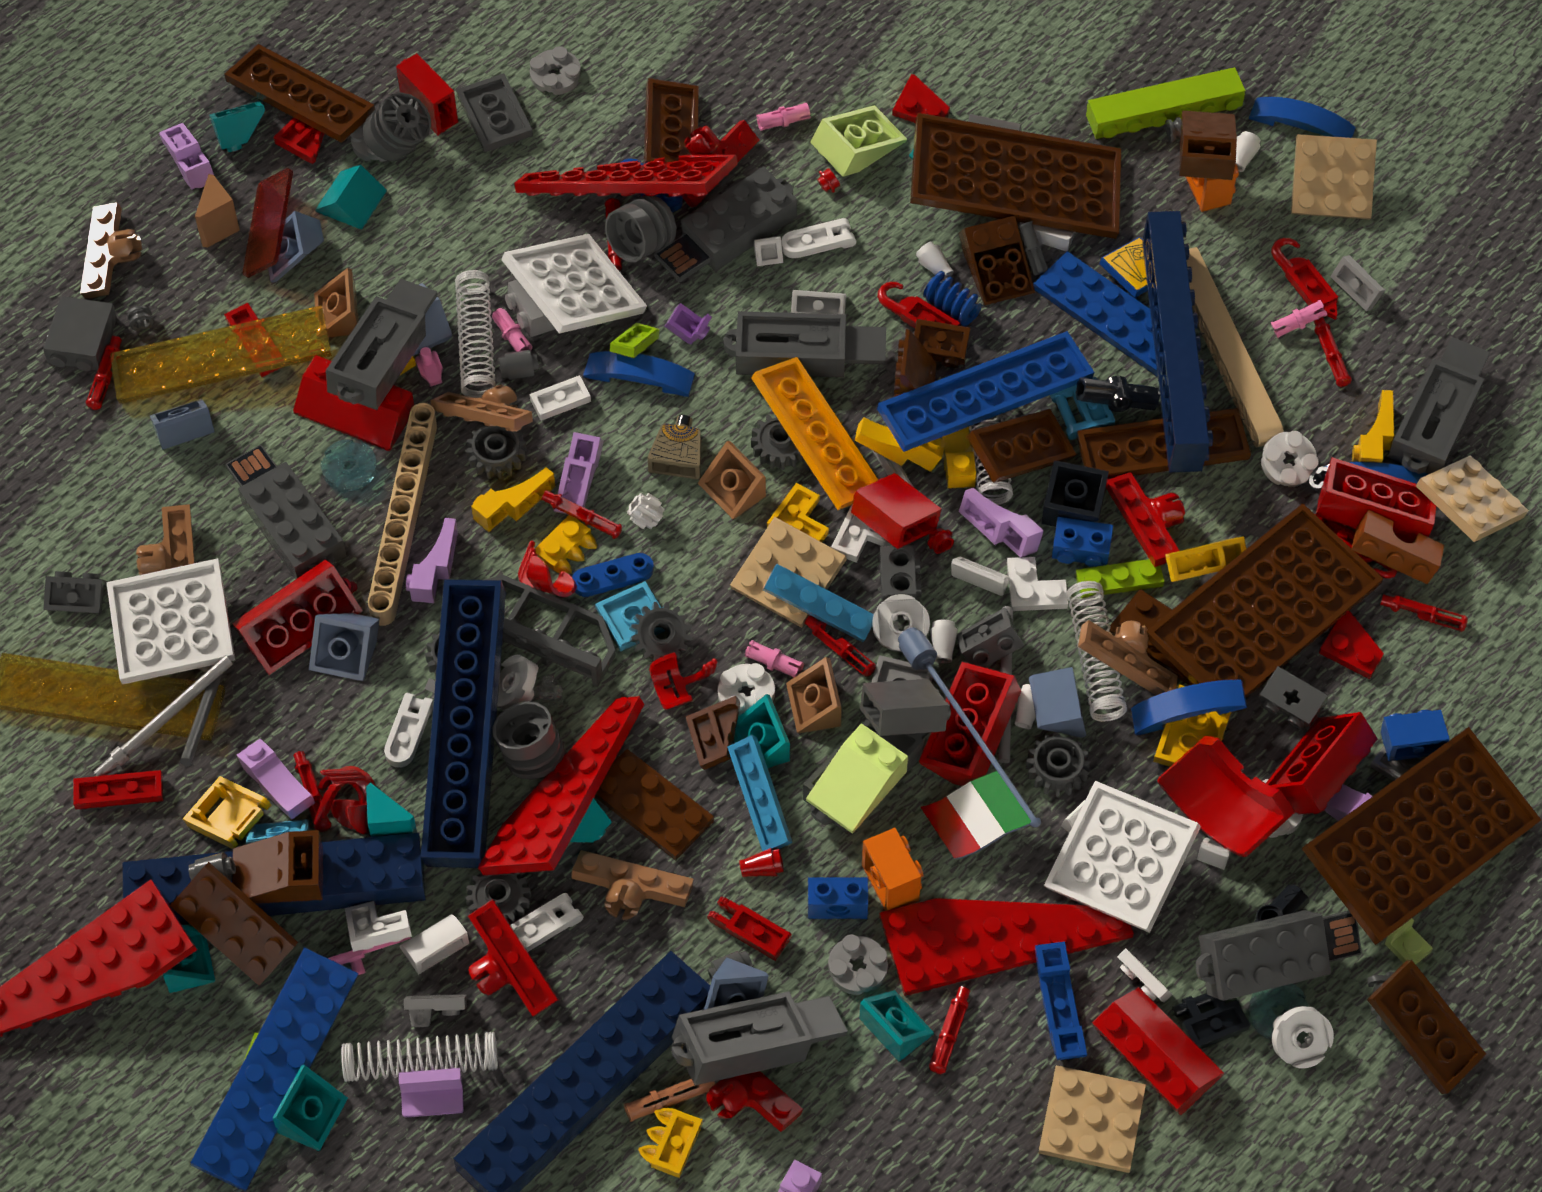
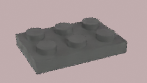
(494, 112)

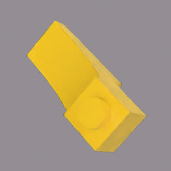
(1381, 434)
(883, 442)
(959, 460)
(494, 506)
(1204, 558)

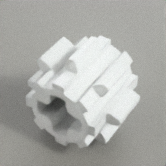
(645, 511)

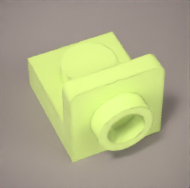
(1408, 943)

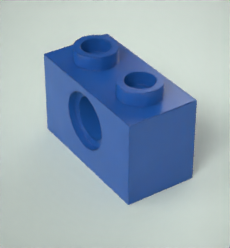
(837, 897)

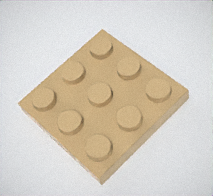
(1333, 176)
(1472, 498)
(794, 551)
(1092, 1119)

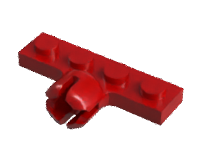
(705, 142)
(1147, 516)
(508, 961)
(756, 1092)

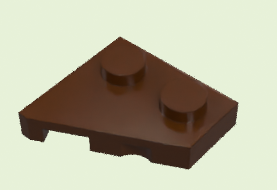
(714, 731)

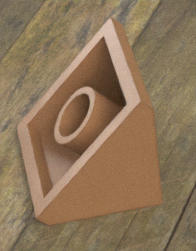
(215, 213)
(339, 304)
(733, 481)
(815, 698)

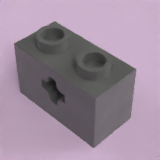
(1284, 686)

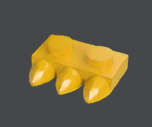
(565, 543)
(673, 1141)

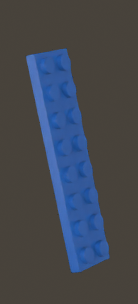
(984, 391)
(287, 1040)

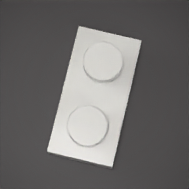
(560, 398)
(1152, 986)

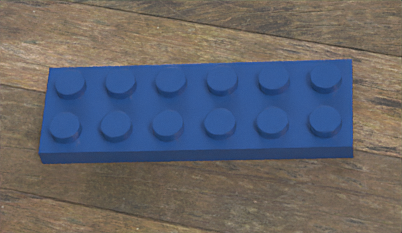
(1100, 307)

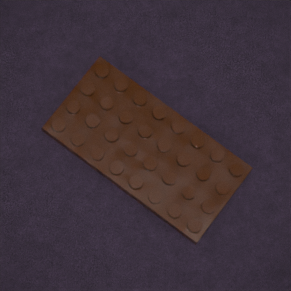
(1016, 175)
(1265, 604)
(1421, 835)

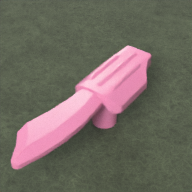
(429, 366)
(355, 957)

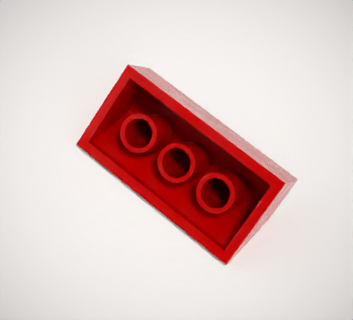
(373, 426)
(1354, 490)
(285, 621)
(988, 703)
(1323, 761)
(1158, 1049)

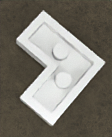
(854, 536)
(1028, 592)
(370, 930)

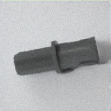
(1032, 248)

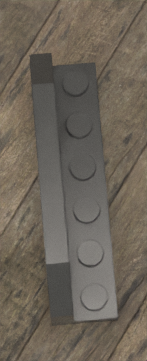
(555, 648)

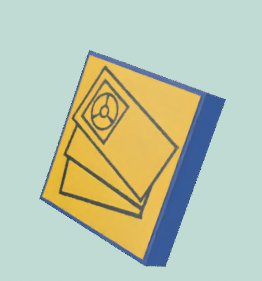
(1127, 267)

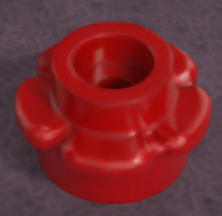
(828, 180)
(940, 540)

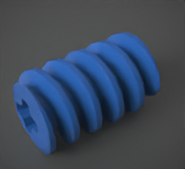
(951, 299)

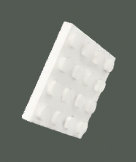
(574, 283)
(170, 621)
(1122, 856)

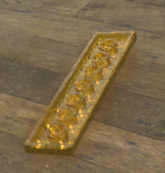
(220, 354)
(97, 695)

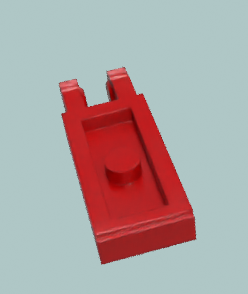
(751, 928)

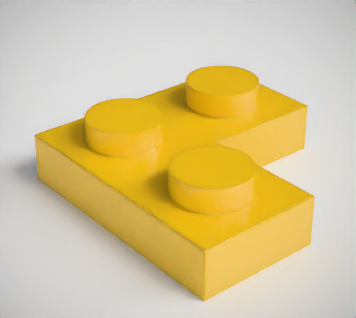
(796, 509)

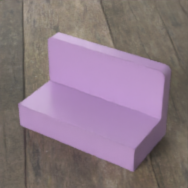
(431, 1092)

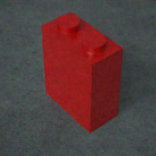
(422, 82)
(896, 510)

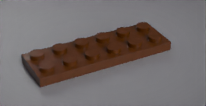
(299, 93)
(1142, 445)

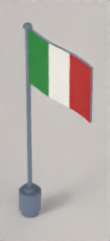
(983, 807)

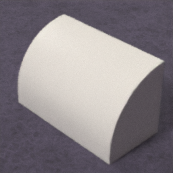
(435, 943)

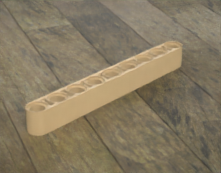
(1231, 355)
(405, 523)

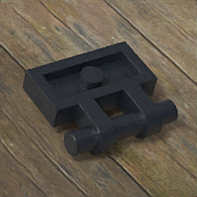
(1213, 1025)

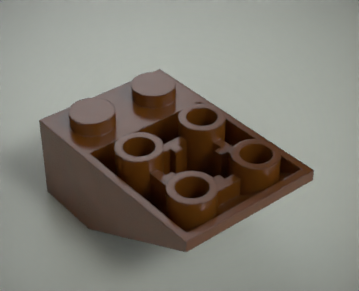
(1207, 145)
(997, 260)
(914, 365)
(281, 868)

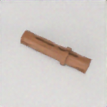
(636, 1110)

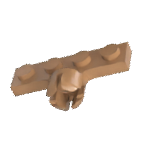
(105, 249)
(491, 408)
(177, 544)
(1127, 654)
(630, 883)

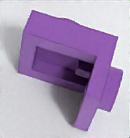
(688, 324)

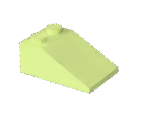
(856, 139)
(858, 778)

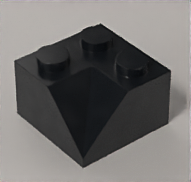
(1074, 493)

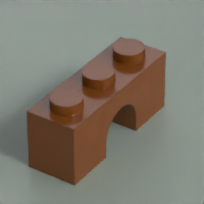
(1377, 541)

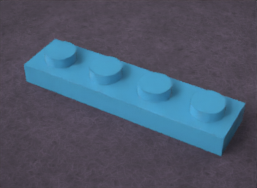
(819, 602)
(759, 794)

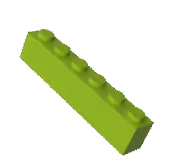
(1164, 101)

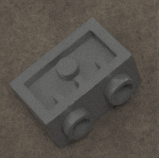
(74, 594)
(989, 639)

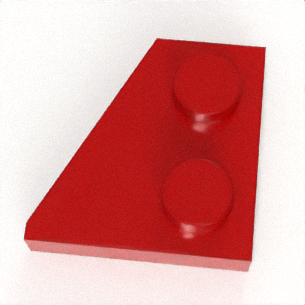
(919, 99)
(300, 140)
(1352, 647)

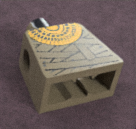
(677, 450)

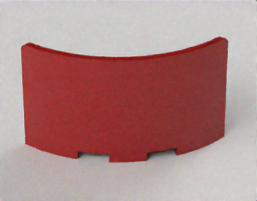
(1223, 799)

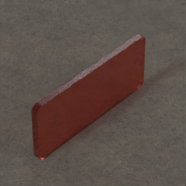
(267, 223)

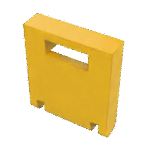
(232, 817)

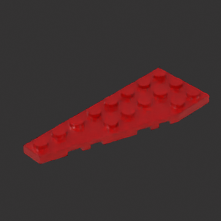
(687, 176)
(549, 816)
(967, 939)
(109, 955)

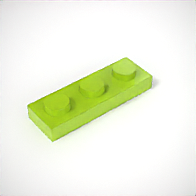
(1122, 577)

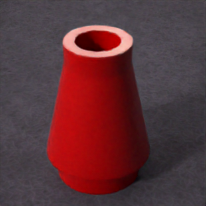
(762, 864)

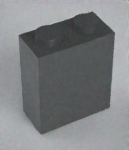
(79, 333)
(904, 707)

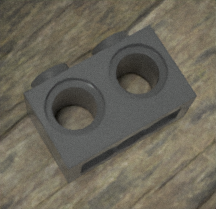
(899, 576)

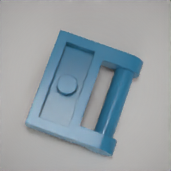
(1093, 414)

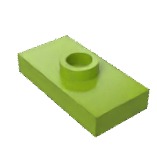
(634, 340)

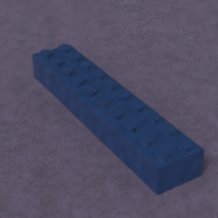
(1176, 342)
(463, 724)
(353, 874)
(583, 1080)

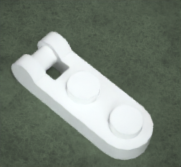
(818, 238)
(407, 730)
(544, 923)

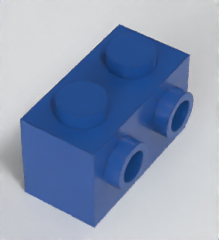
(1082, 542)
(1413, 734)

